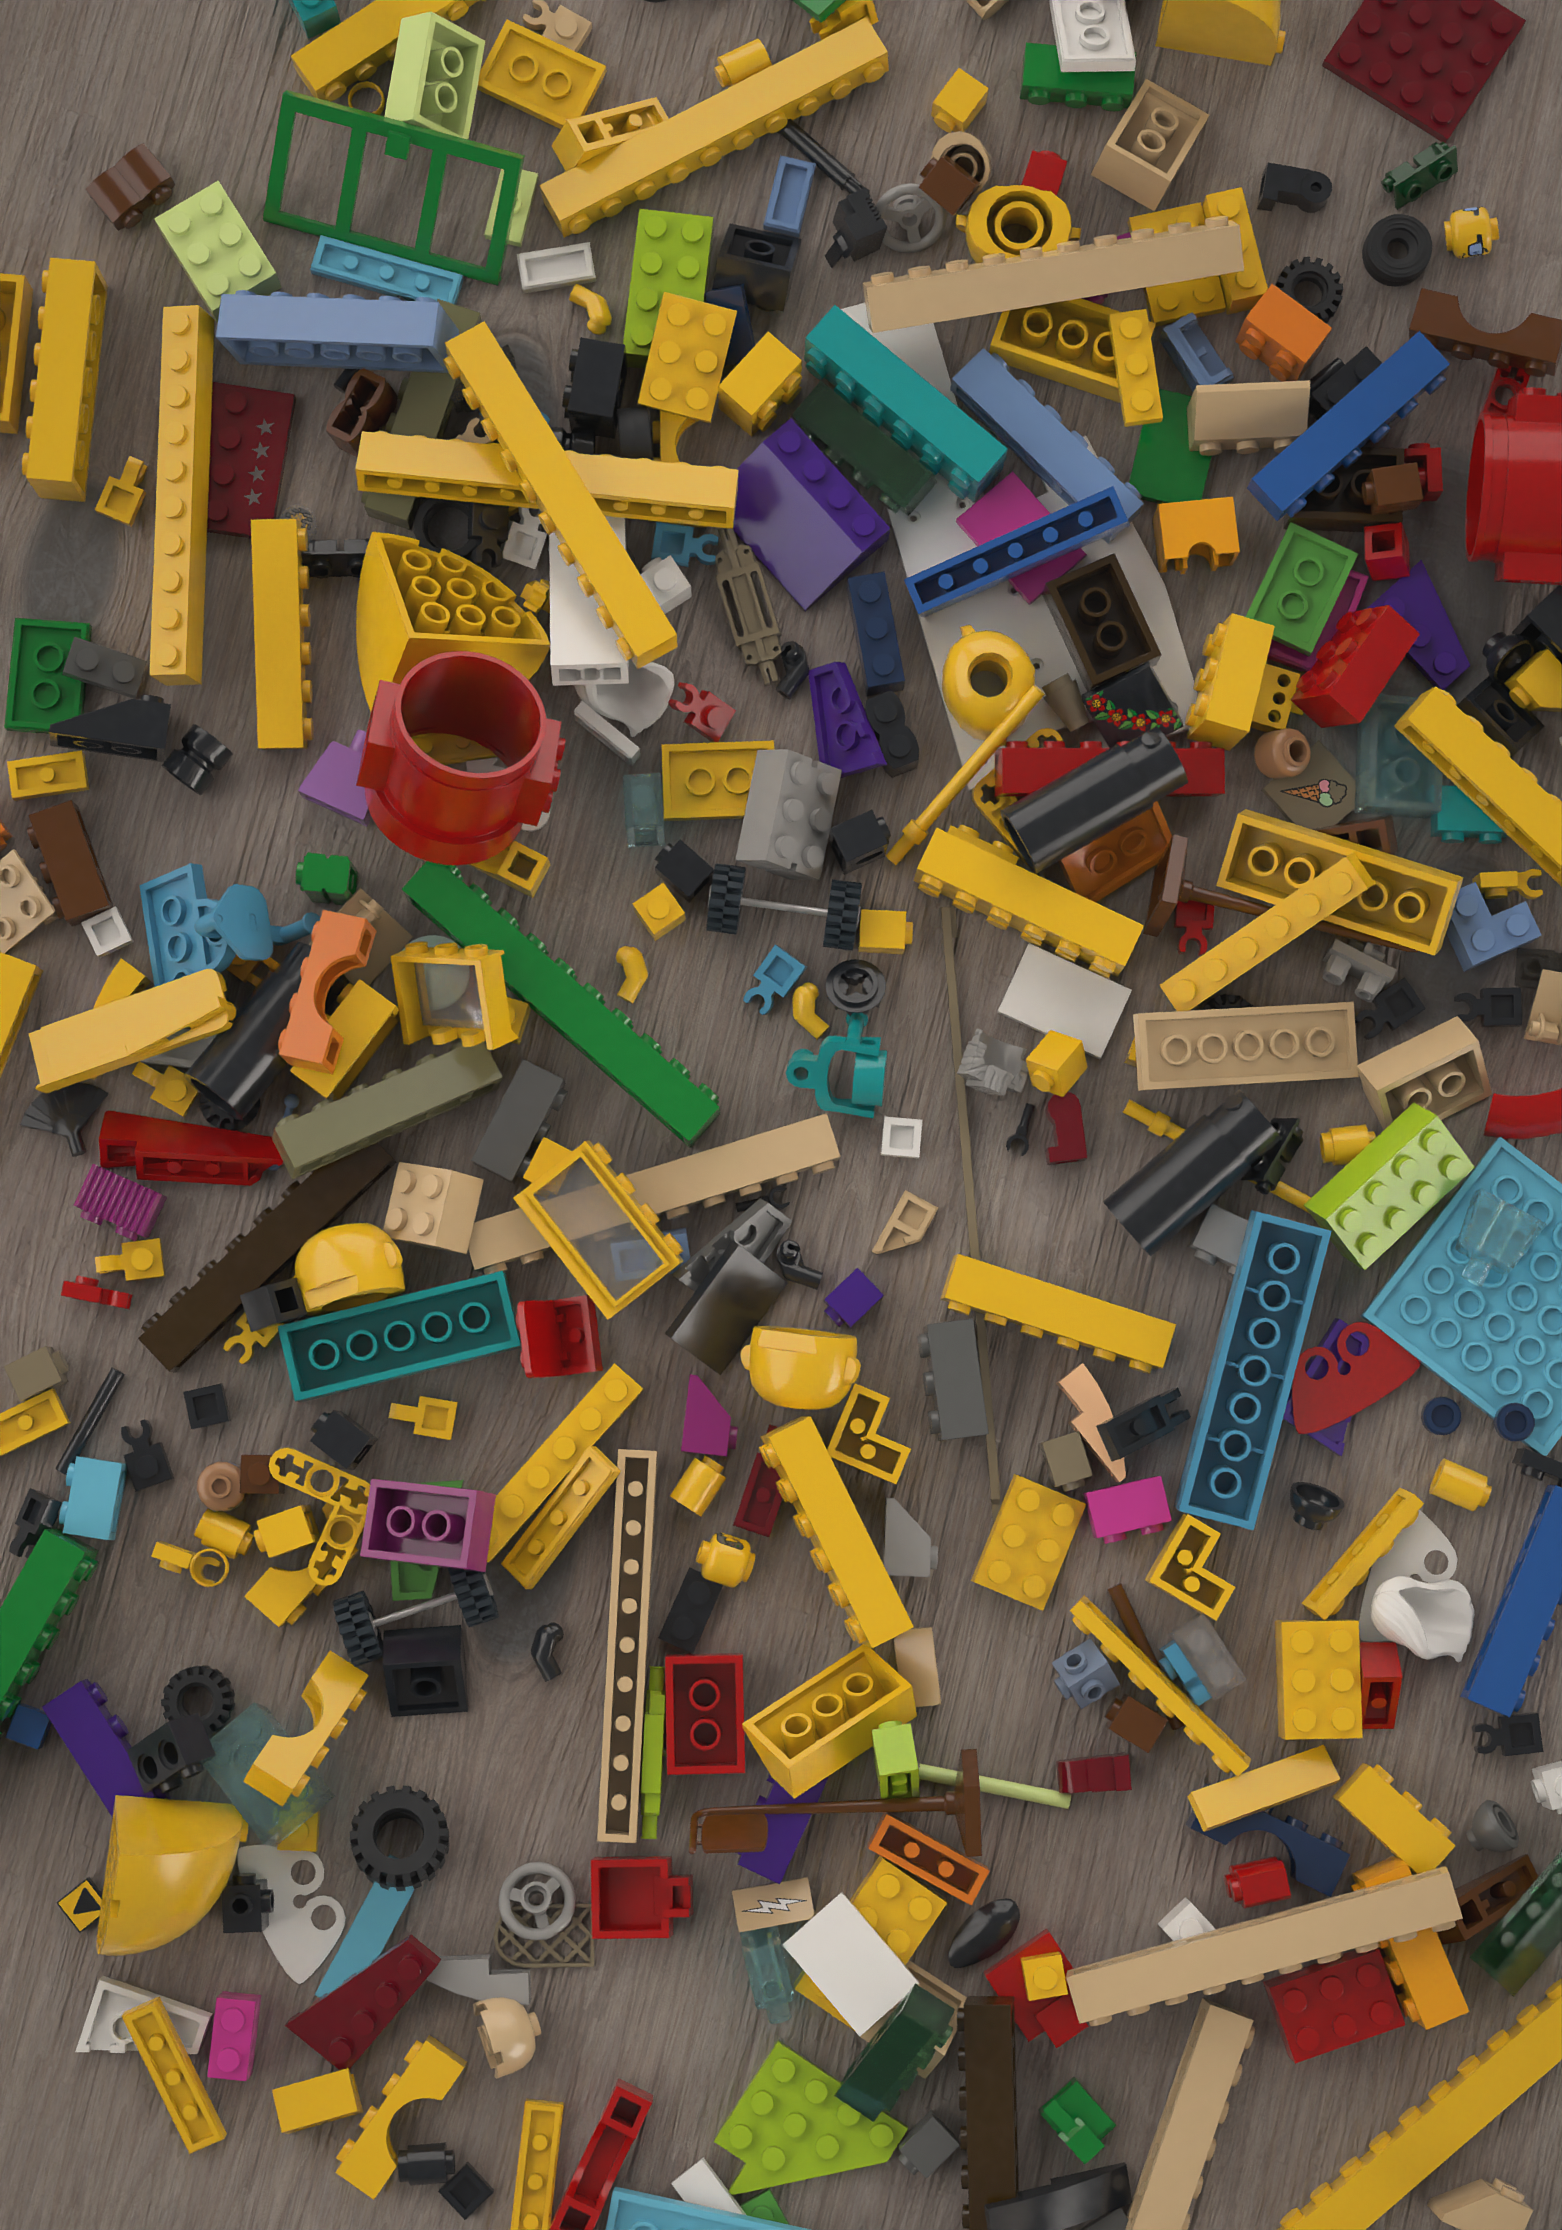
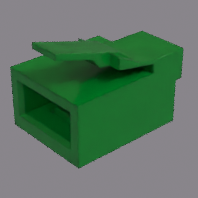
(1078, 2119)

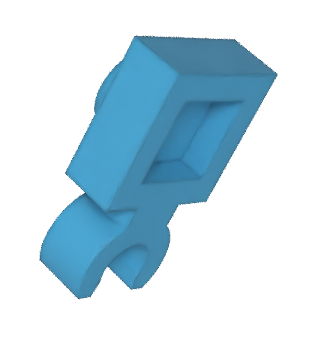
(680, 544)
(777, 975)
(1177, 1666)

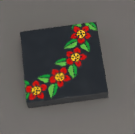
(1131, 706)

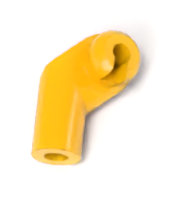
(635, 972)

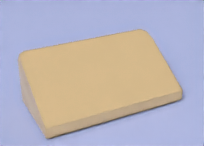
(918, 1664)

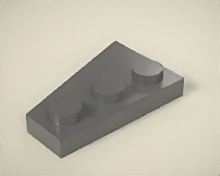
(755, 1230)

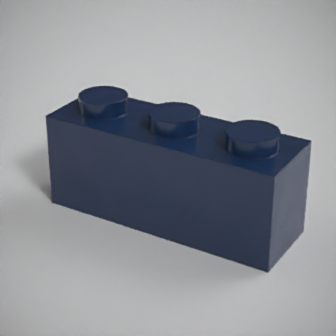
(875, 633)

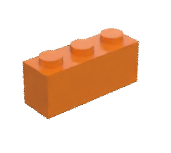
(928, 1857)

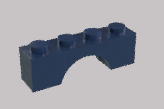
(1312, 1859)

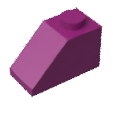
(706, 1422)

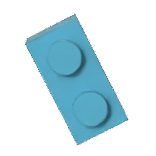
(93, 1498)

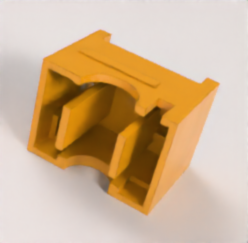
(1196, 528)

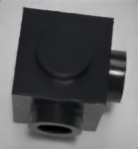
(246, 1904)

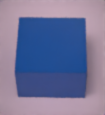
(29, 1726)

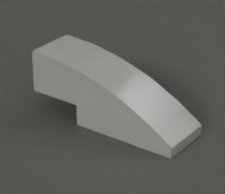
(475, 1979)

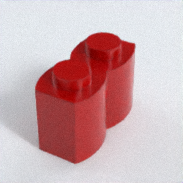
(1257, 1882)

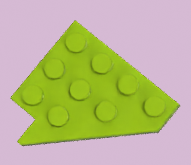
(797, 2129)

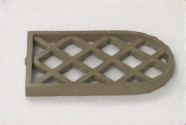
(590, 1962)

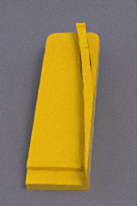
(131, 1029)

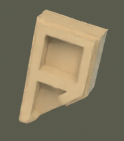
(906, 1224)

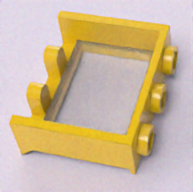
(452, 994)

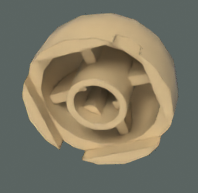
(506, 2034)

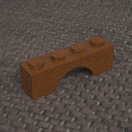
(1530, 346)

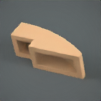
(1093, 1410)

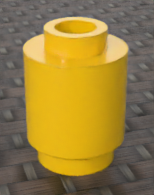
(1344, 1143)
(224, 1533)

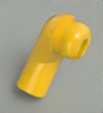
(596, 307)
(804, 1010)

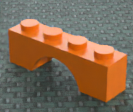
(338, 946)

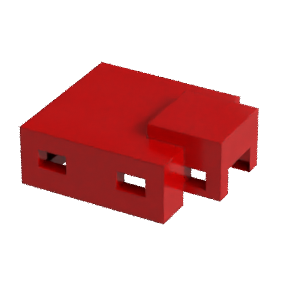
(637, 1897)
(1052, 2014)

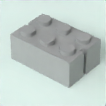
(788, 814)

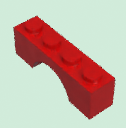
(602, 2158)

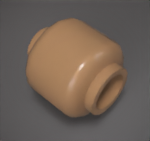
(1282, 753)

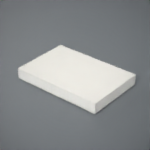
(1092, 35)
(1064, 998)
(850, 1963)

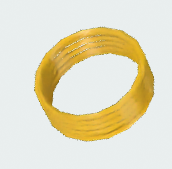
(366, 84)
(193, 1573)

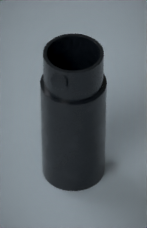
(1093, 799)
(246, 1057)
(1192, 1172)

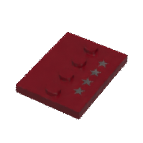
(246, 456)

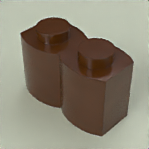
(131, 187)
(365, 408)

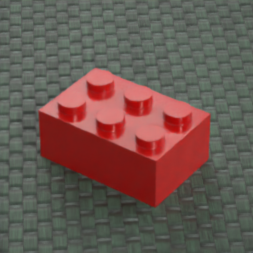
(1354, 666)
(704, 1713)
(1333, 2004)

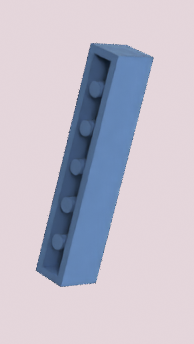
(1037, 434)

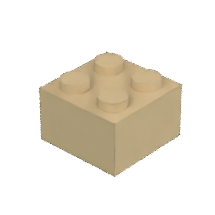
(433, 1207)

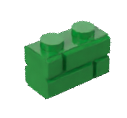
(327, 878)

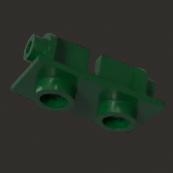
(1434, 165)

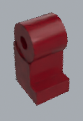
(1067, 1129)
(1094, 1773)

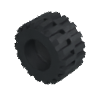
(391, 1806)

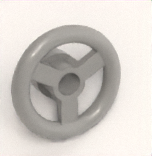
(906, 203)
(523, 1896)

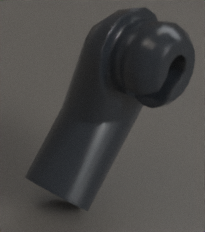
(796, 669)
(543, 1649)

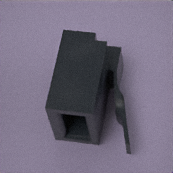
(858, 228)

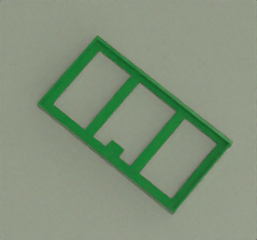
(398, 142)

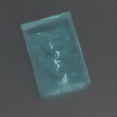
(1390, 769)
(235, 1753)

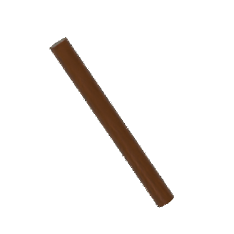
(1136, 1633)

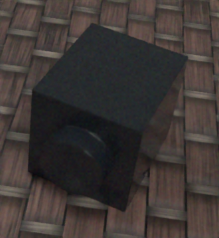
(683, 869)
(273, 1304)

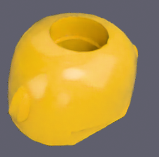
(1004, 205)
(985, 652)
(348, 1268)
(801, 1366)

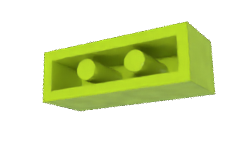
(895, 1760)

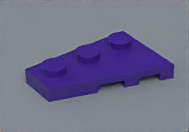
(1437, 648)
(841, 722)
(1317, 1368)

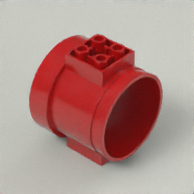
(1517, 490)
(446, 811)

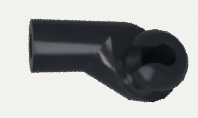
(793, 1267)

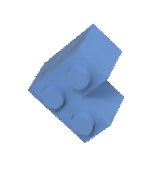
(1483, 937)

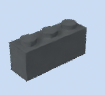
(520, 1121)

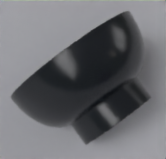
(1506, 655)
(1314, 1505)

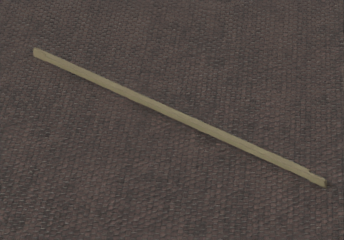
(949, 931)

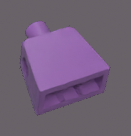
(335, 779)

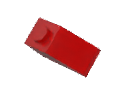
(1379, 1684)

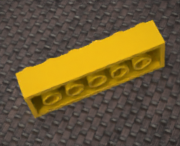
(65, 379)
(1276, 858)
(1027, 904)
(836, 1532)

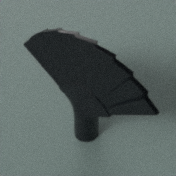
(65, 1112)

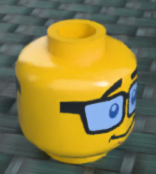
(1470, 232)

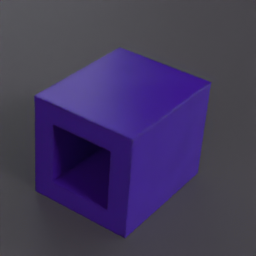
(851, 1299)

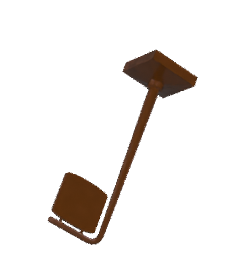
(1170, 887)
(746, 1827)

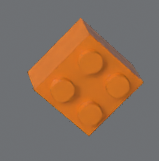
(1282, 335)

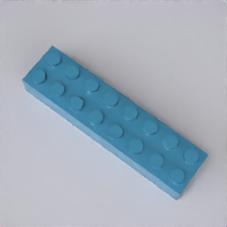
(1252, 1370)

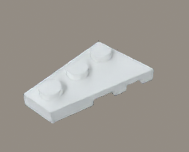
(107, 2031)

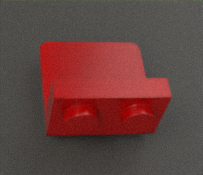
(559, 1337)

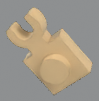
(561, 27)

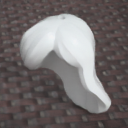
(632, 703)
(1424, 1616)

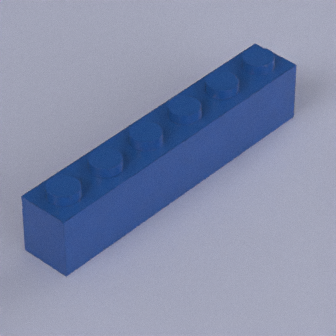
(1348, 426)
(1017, 552)
(1521, 1615)

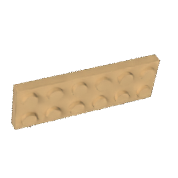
(1245, 1045)

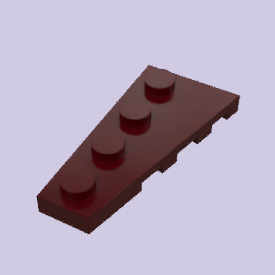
(359, 2009)

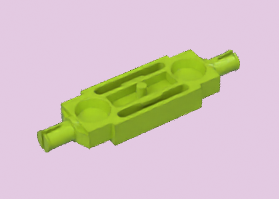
(653, 1752)

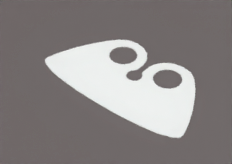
(1405, 1560)
(290, 1931)

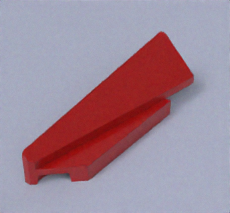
(184, 1150)

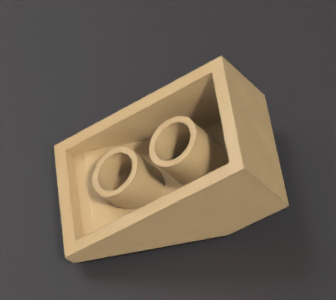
(1149, 144)

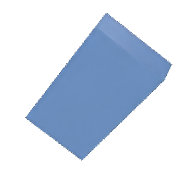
(789, 196)

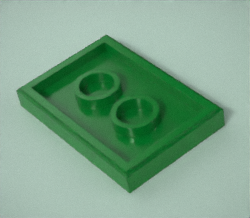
(1162, 462)
(36, 687)

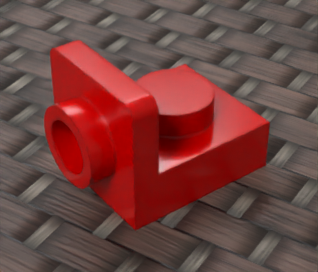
(1430, 470)

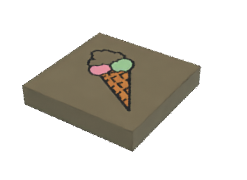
(1316, 796)

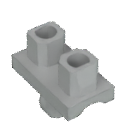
(1360, 962)

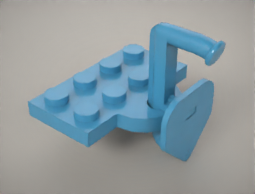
(202, 933)

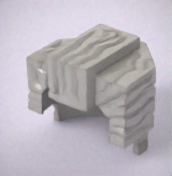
(993, 1065)

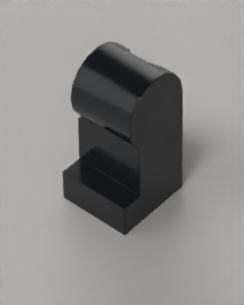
(1293, 186)

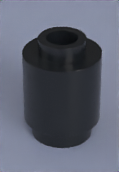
(426, 2164)

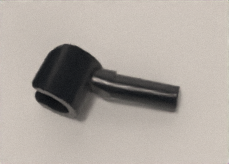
(1022, 1129)
(743, 1206)

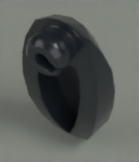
(984, 1933)

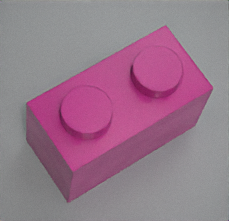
(1127, 1508)
(234, 2036)

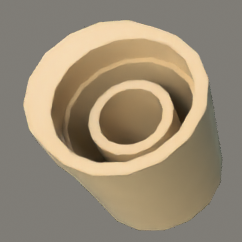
(967, 153)

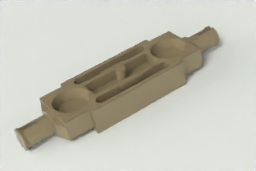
(759, 643)

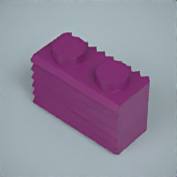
(120, 1202)

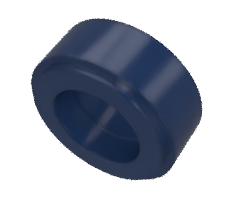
(1441, 1416)
(1514, 1422)

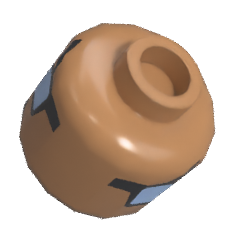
(220, 1486)

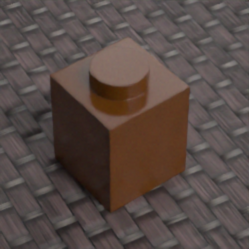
(948, 184)
(1393, 489)
(256, 1476)
(1134, 1722)

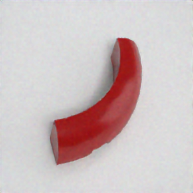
(1524, 1116)

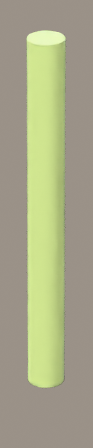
(999, 1787)

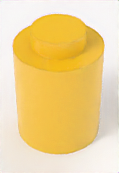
(742, 63)
(699, 1485)
(1460, 1485)

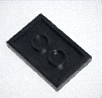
(726, 1308)

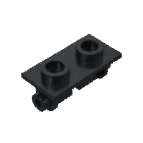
(325, 560)
(1267, 1169)

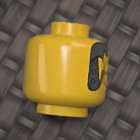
(725, 1559)

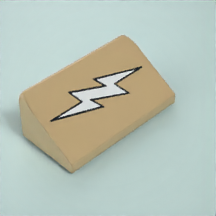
(773, 1904)

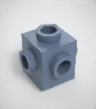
(1084, 1674)

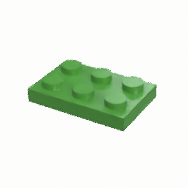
(1301, 587)

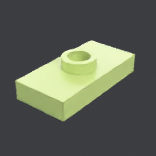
(522, 209)

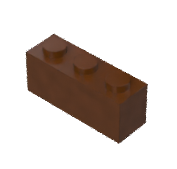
(69, 863)

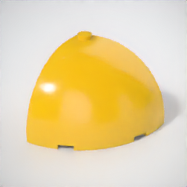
(1223, 28)
(433, 604)
(164, 1869)

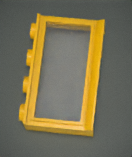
(600, 1228)

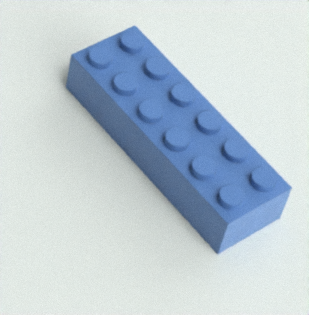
(335, 331)

